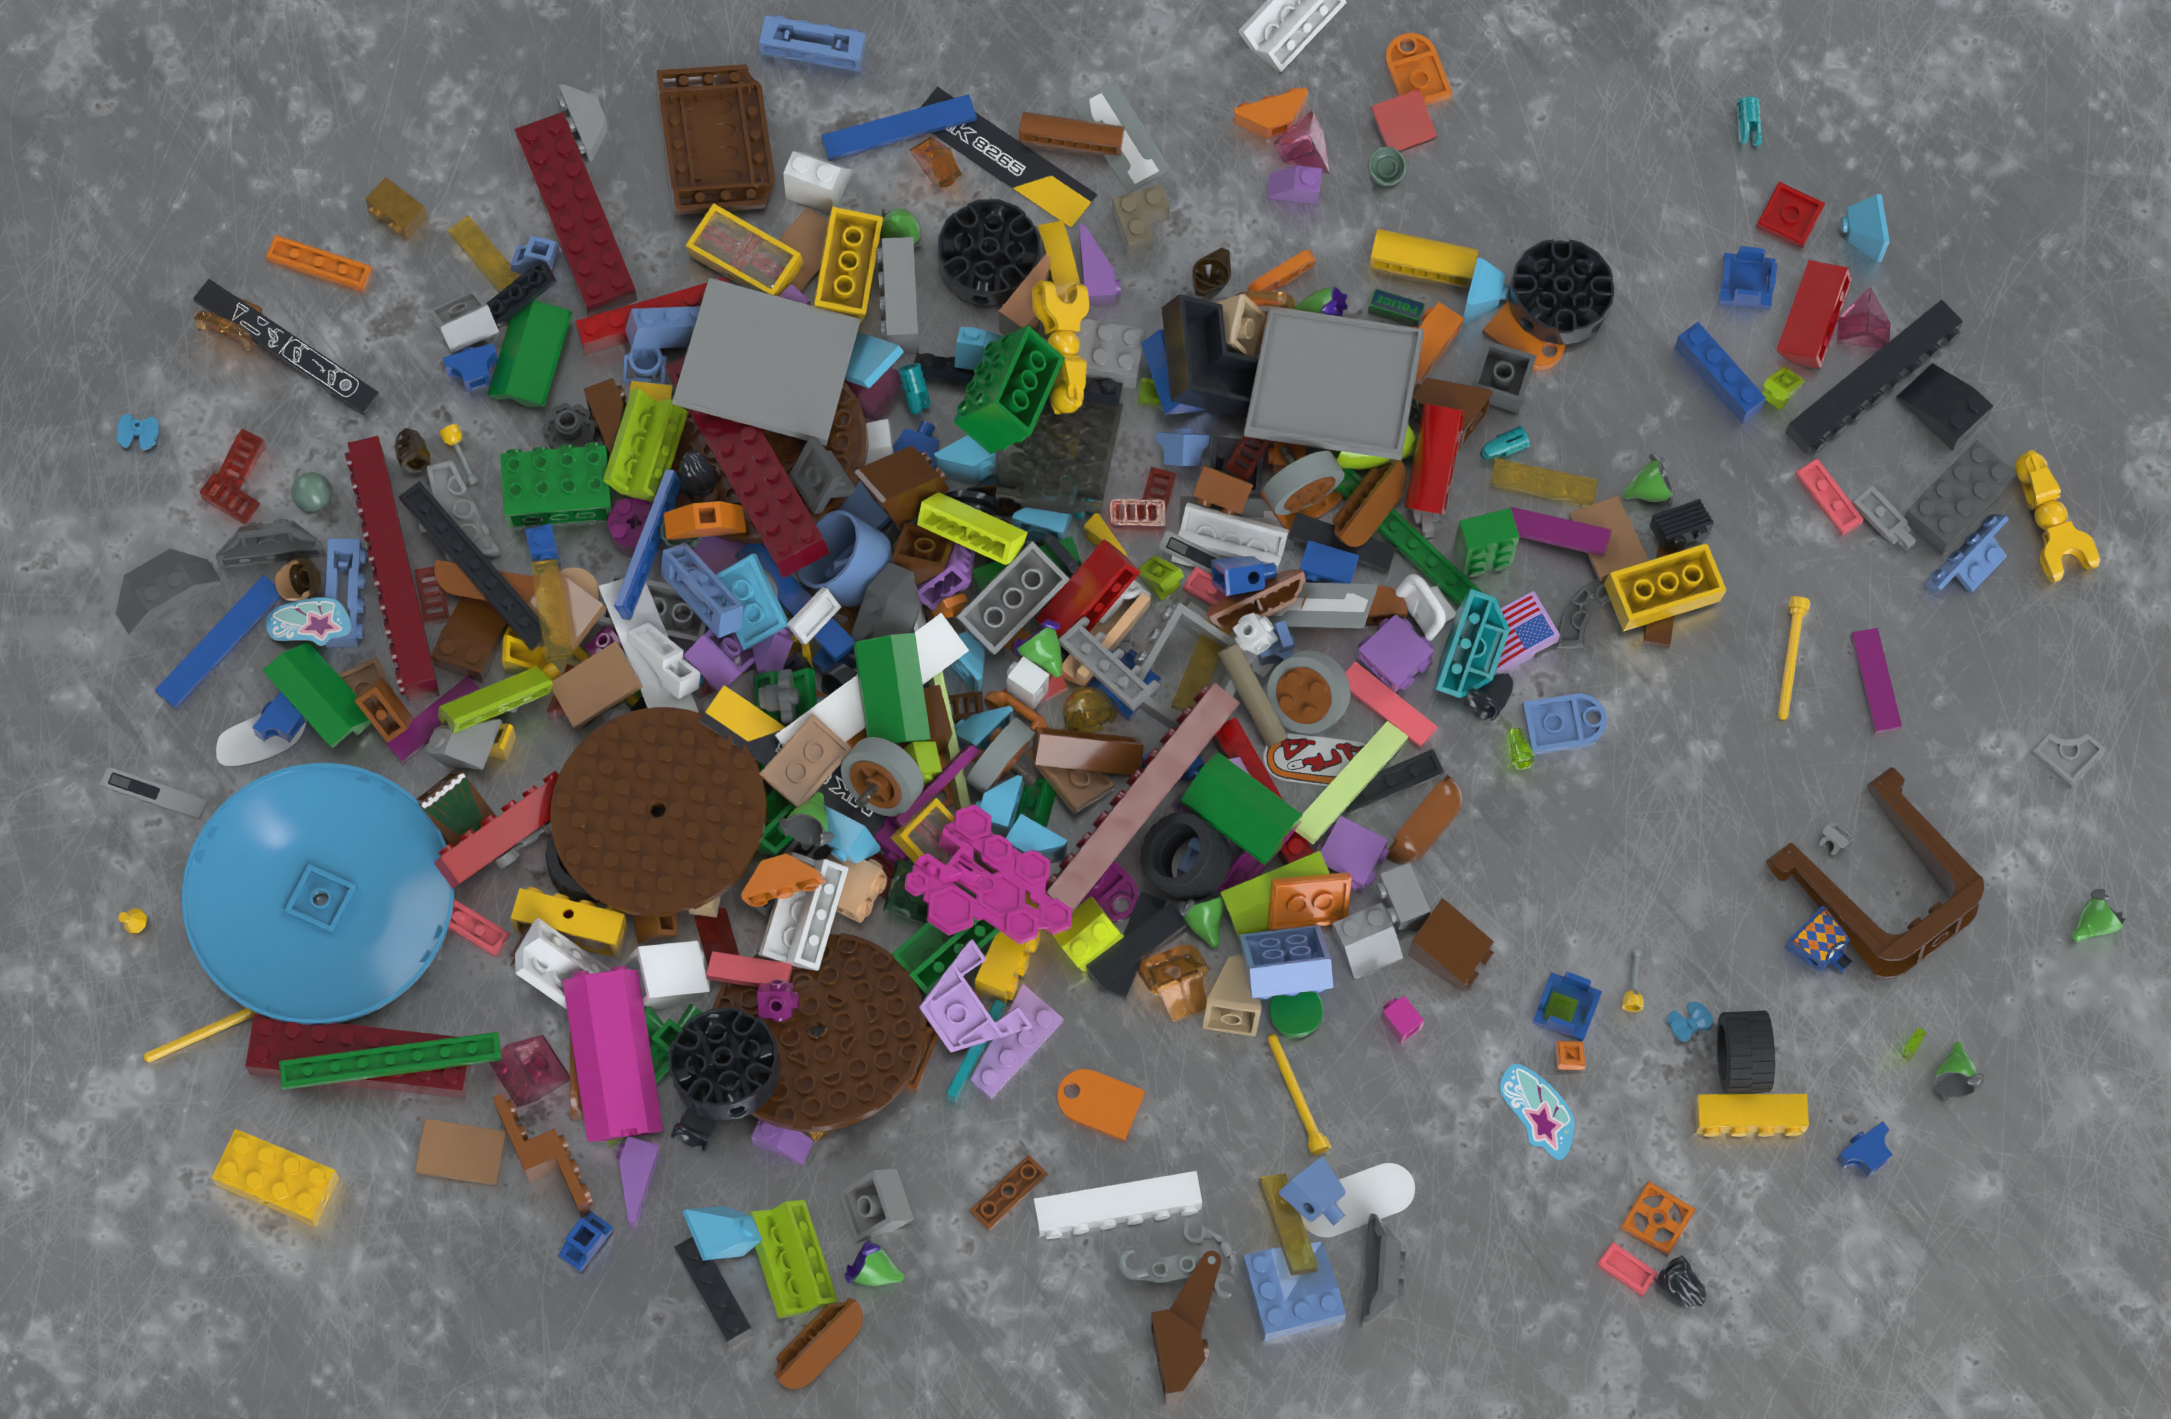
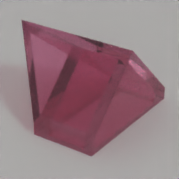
(1304, 144)
(1864, 323)

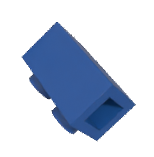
(542, 543)

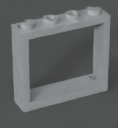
(1157, 639)

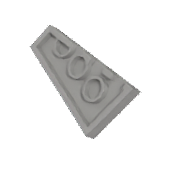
(454, 498)

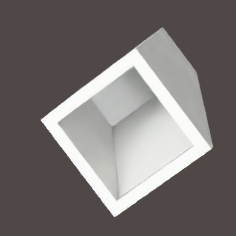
(815, 181)
(669, 974)

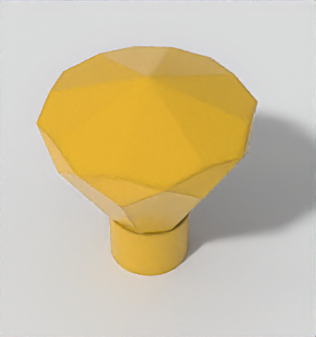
(133, 920)

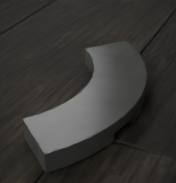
(1579, 612)

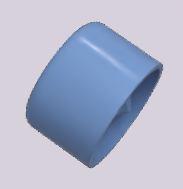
(854, 560)

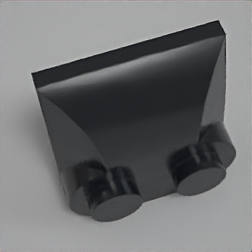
(1221, 453)

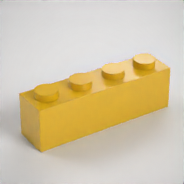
(1751, 1114)

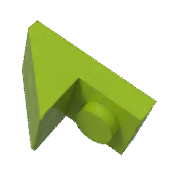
(1782, 387)
(1160, 576)

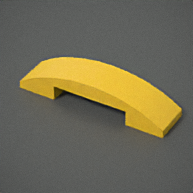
(1062, 262)

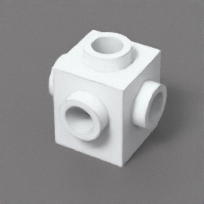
(1254, 633)

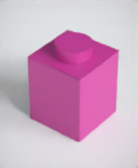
(1402, 1018)

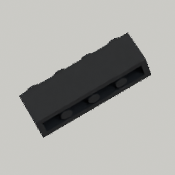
(714, 1293)

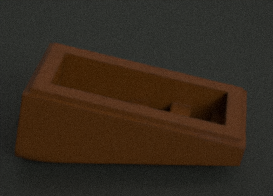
(966, 698)

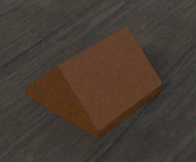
(922, 552)

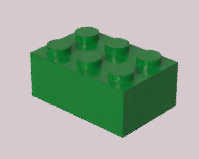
(1486, 542)

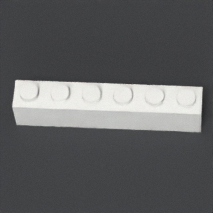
(1118, 1204)

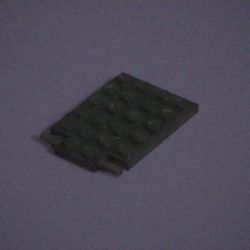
(1063, 459)

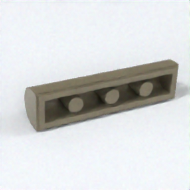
(1252, 694)

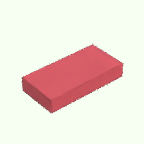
(1627, 1269)

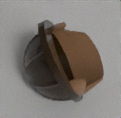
(298, 579)

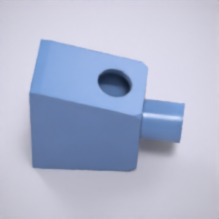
(1315, 1192)

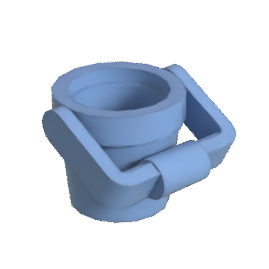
(645, 365)

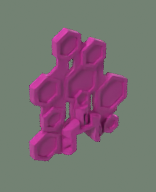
(998, 895)

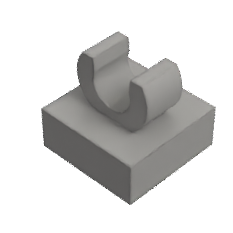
(1837, 835)

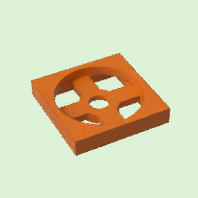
(1652, 1190)

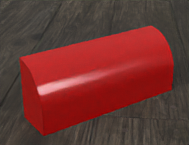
(1814, 314)
(1434, 459)
(1091, 589)

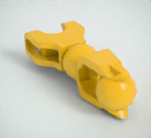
(1062, 322)
(2051, 515)

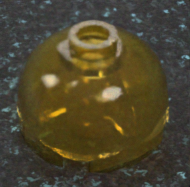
(1088, 709)

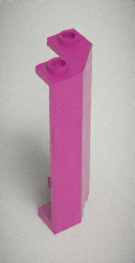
(612, 1054)

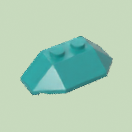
(1472, 645)

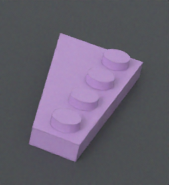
(1011, 1052)

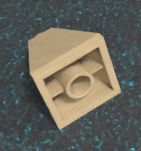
(1242, 325)
(1230, 1001)

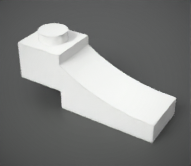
(666, 660)

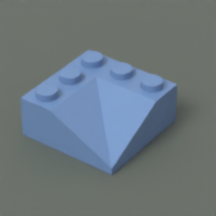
(1286, 961)
(1292, 1302)

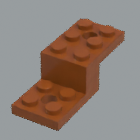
(543, 1155)

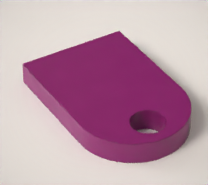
(1112, 887)

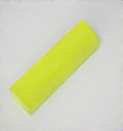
(971, 528)

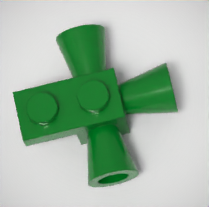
(663, 1035)

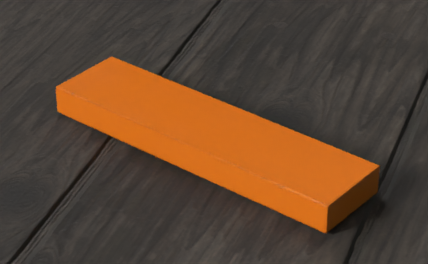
(319, 263)

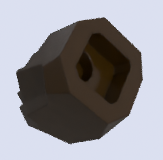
(412, 451)

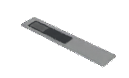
(1188, 551)
(153, 792)

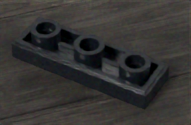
(521, 292)

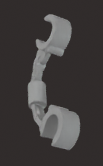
(512, 854)
(1227, 1250)

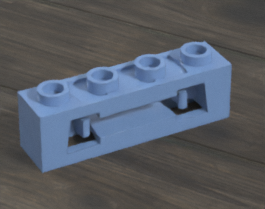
(812, 42)
(347, 551)
(701, 590)

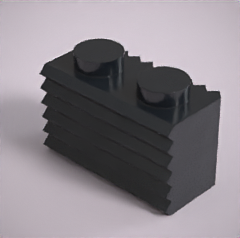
(1681, 525)

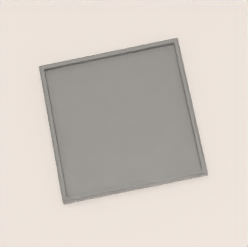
(766, 361)
(1334, 383)

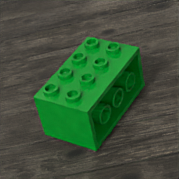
(1008, 389)
(555, 485)

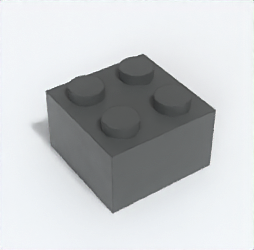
(1504, 373)

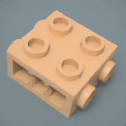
(860, 887)

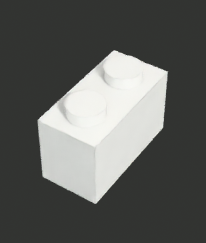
(1027, 682)

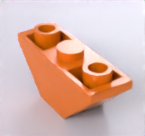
(1272, 114)
(704, 520)
(779, 879)

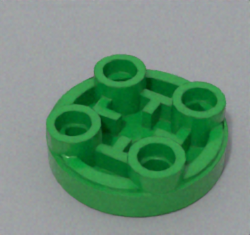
(1296, 1014)

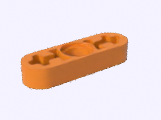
(1284, 273)

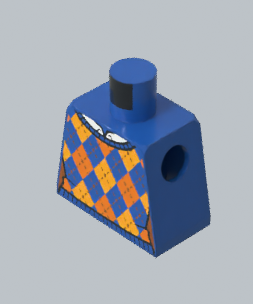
(1820, 942)

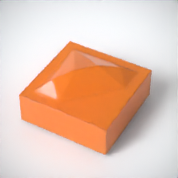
(951, 606)
(1570, 1055)

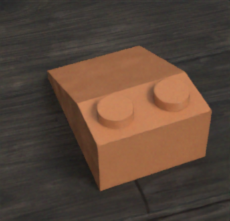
(1018, 309)

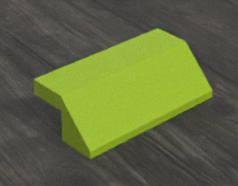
(644, 445)
(495, 699)
(1250, 900)
(793, 1260)

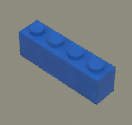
(1720, 372)

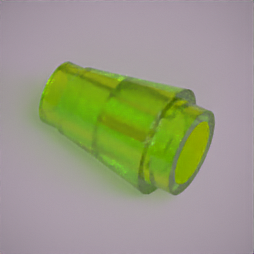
(1520, 751)

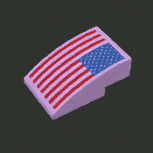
(1529, 631)

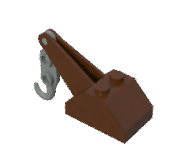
(1177, 1331)

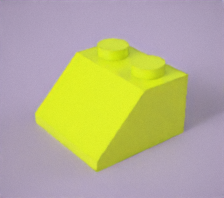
(1089, 934)

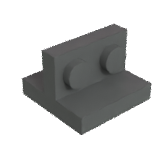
(819, 476)

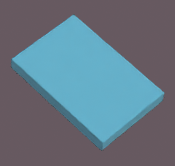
(870, 359)
(761, 608)

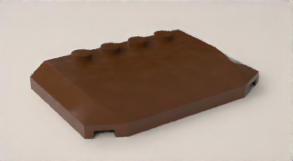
(715, 138)

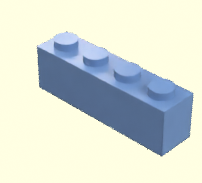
(661, 327)

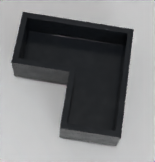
(1198, 359)

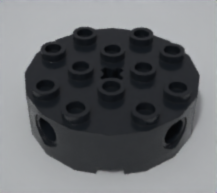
(981, 229)
(1561, 291)
(724, 1064)

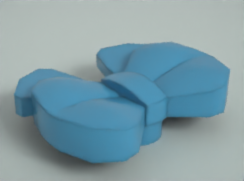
(146, 430)
(1699, 1019)

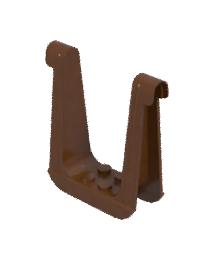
(1883, 952)

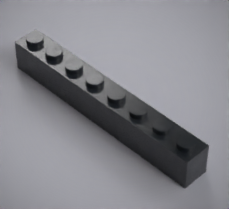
(1874, 377)

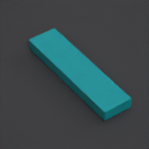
(971, 1058)

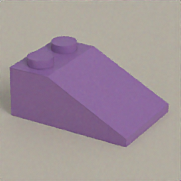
(720, 658)

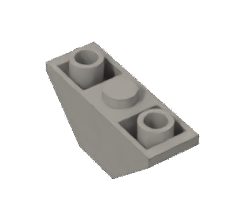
(585, 118)

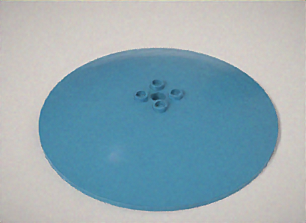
(303, 836)

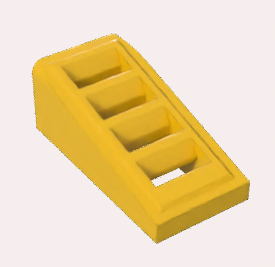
(1096, 530)

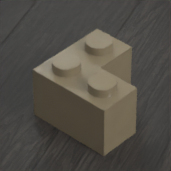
(1134, 215)

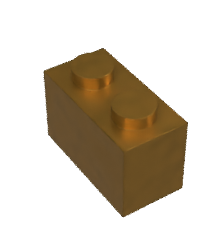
(395, 208)

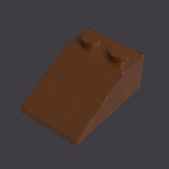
(607, 408)
(470, 639)

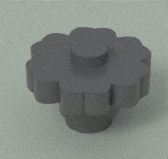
(569, 426)
(781, 697)

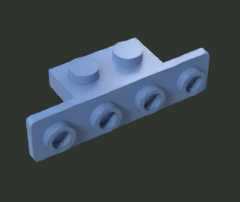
(1974, 559)

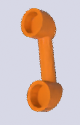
(999, 699)

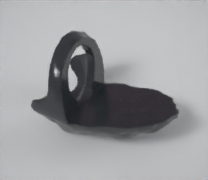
(697, 475)
(1491, 697)
(694, 1129)
(1682, 1283)

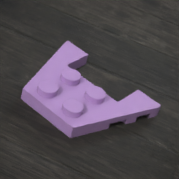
(958, 1012)

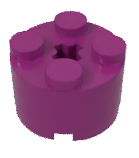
(624, 516)

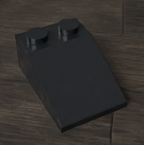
(1945, 405)

